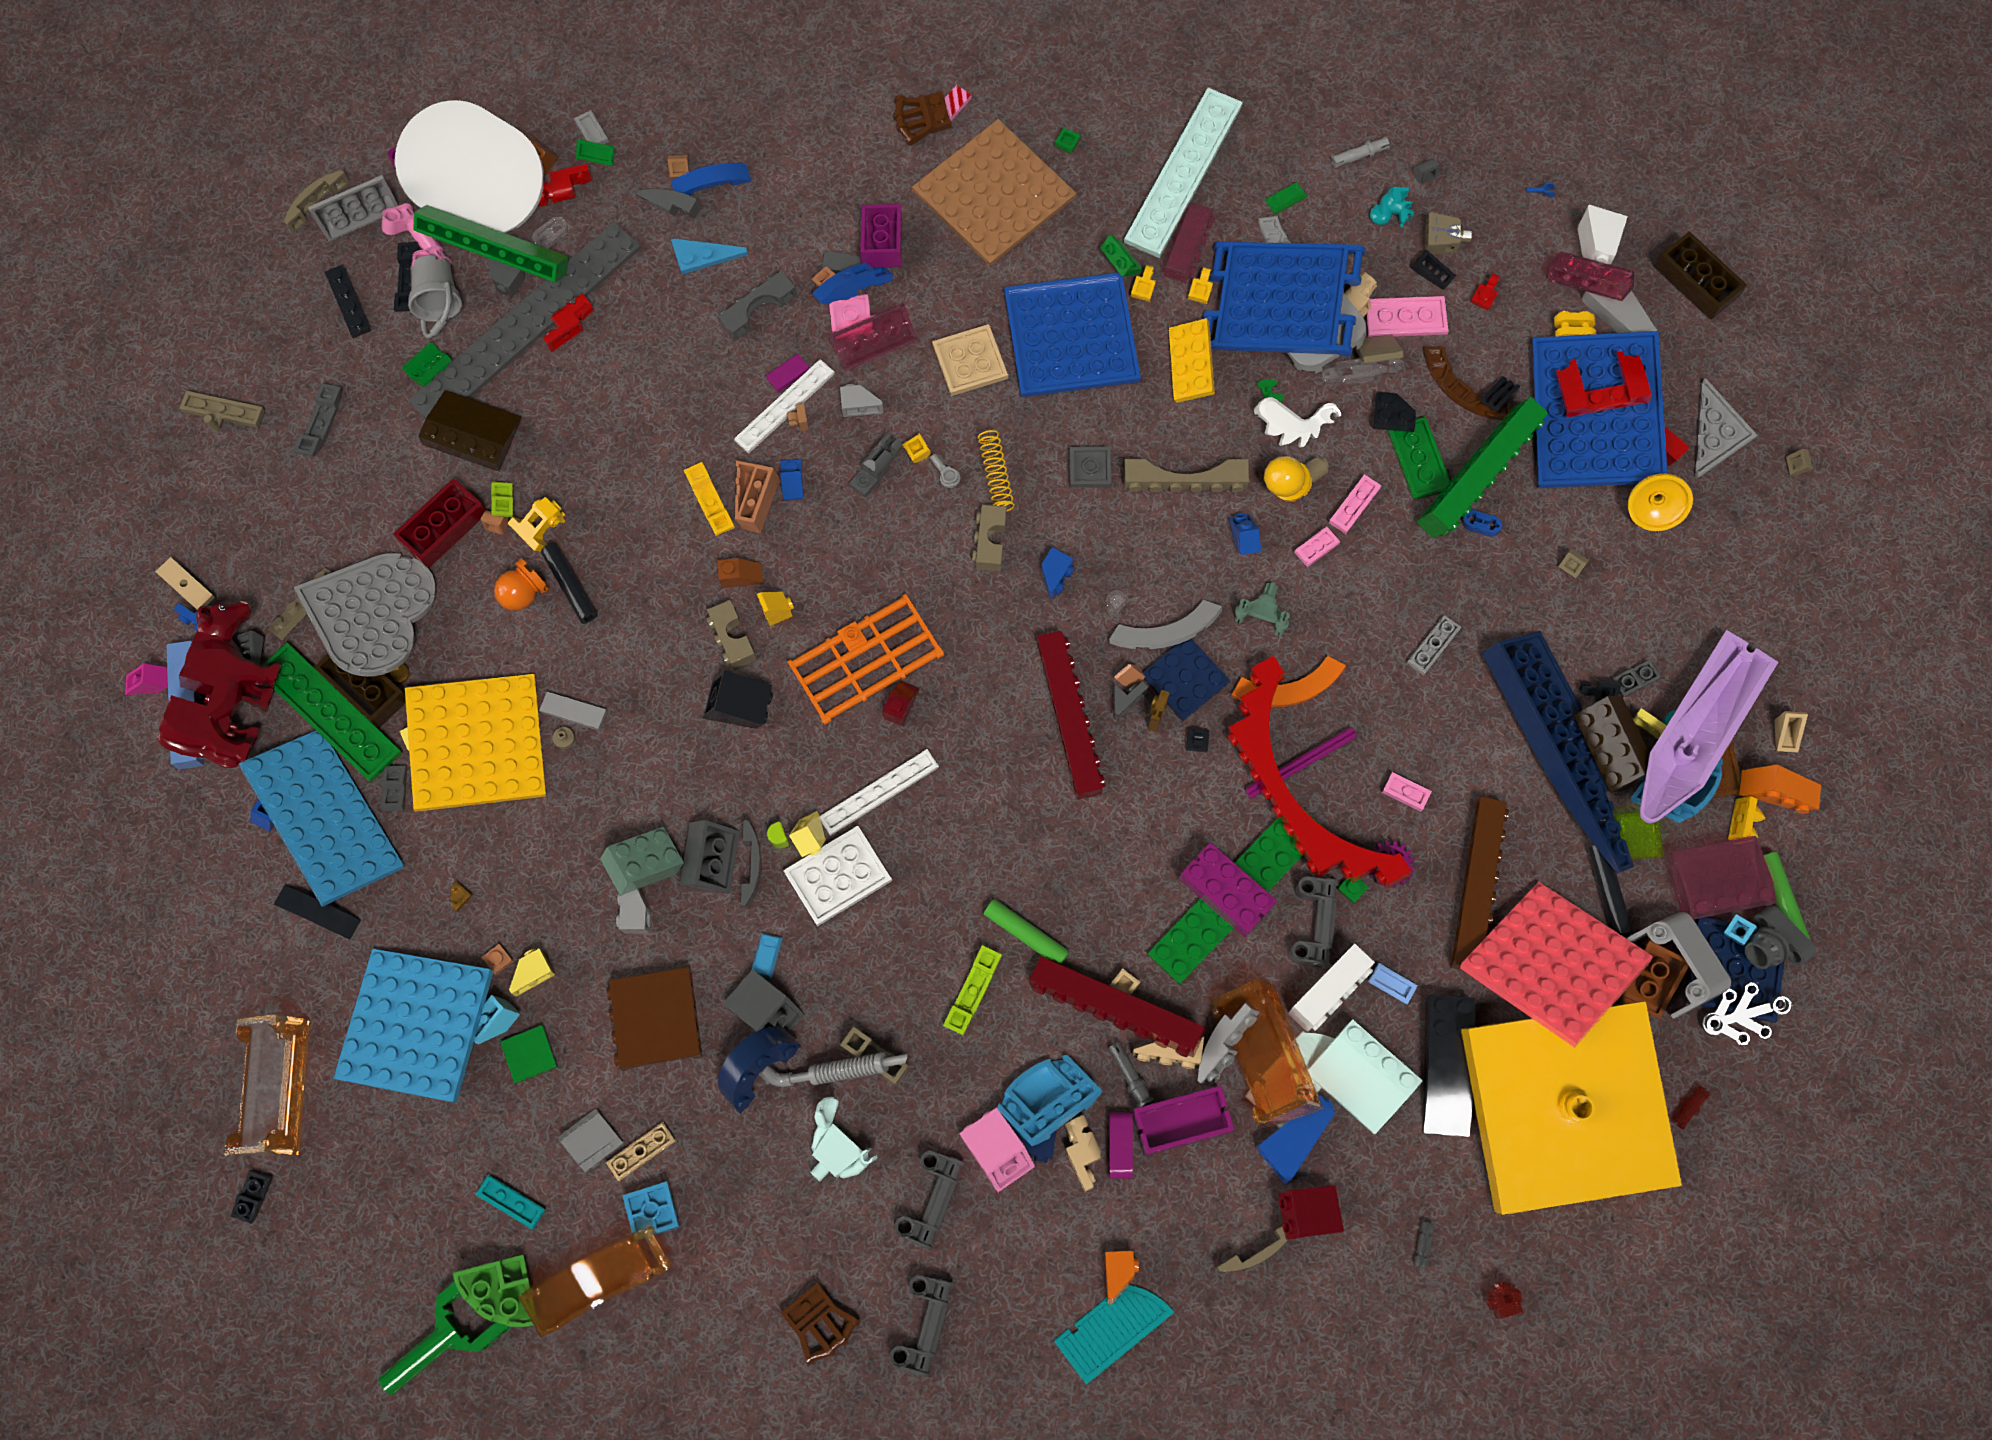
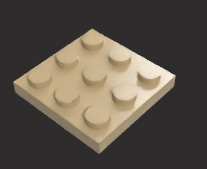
(970, 360)

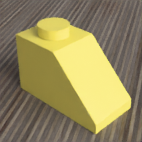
(808, 835)
(531, 971)

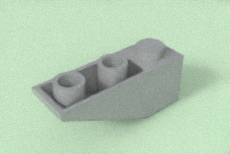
(634, 913)

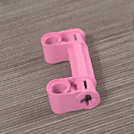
(399, 220)

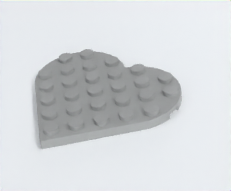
(369, 611)

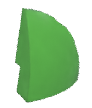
(495, 1290)

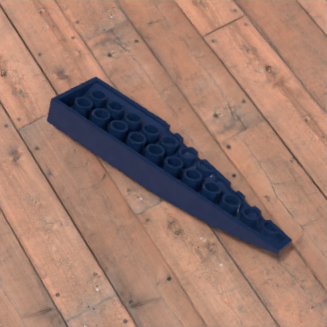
(1546, 714)

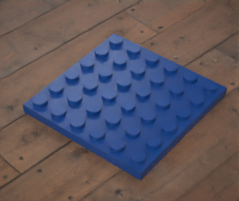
(1071, 334)

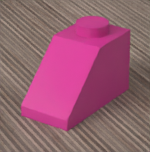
(146, 680)

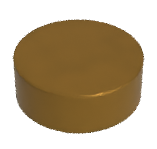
(399, 675)

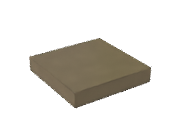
(1379, 349)

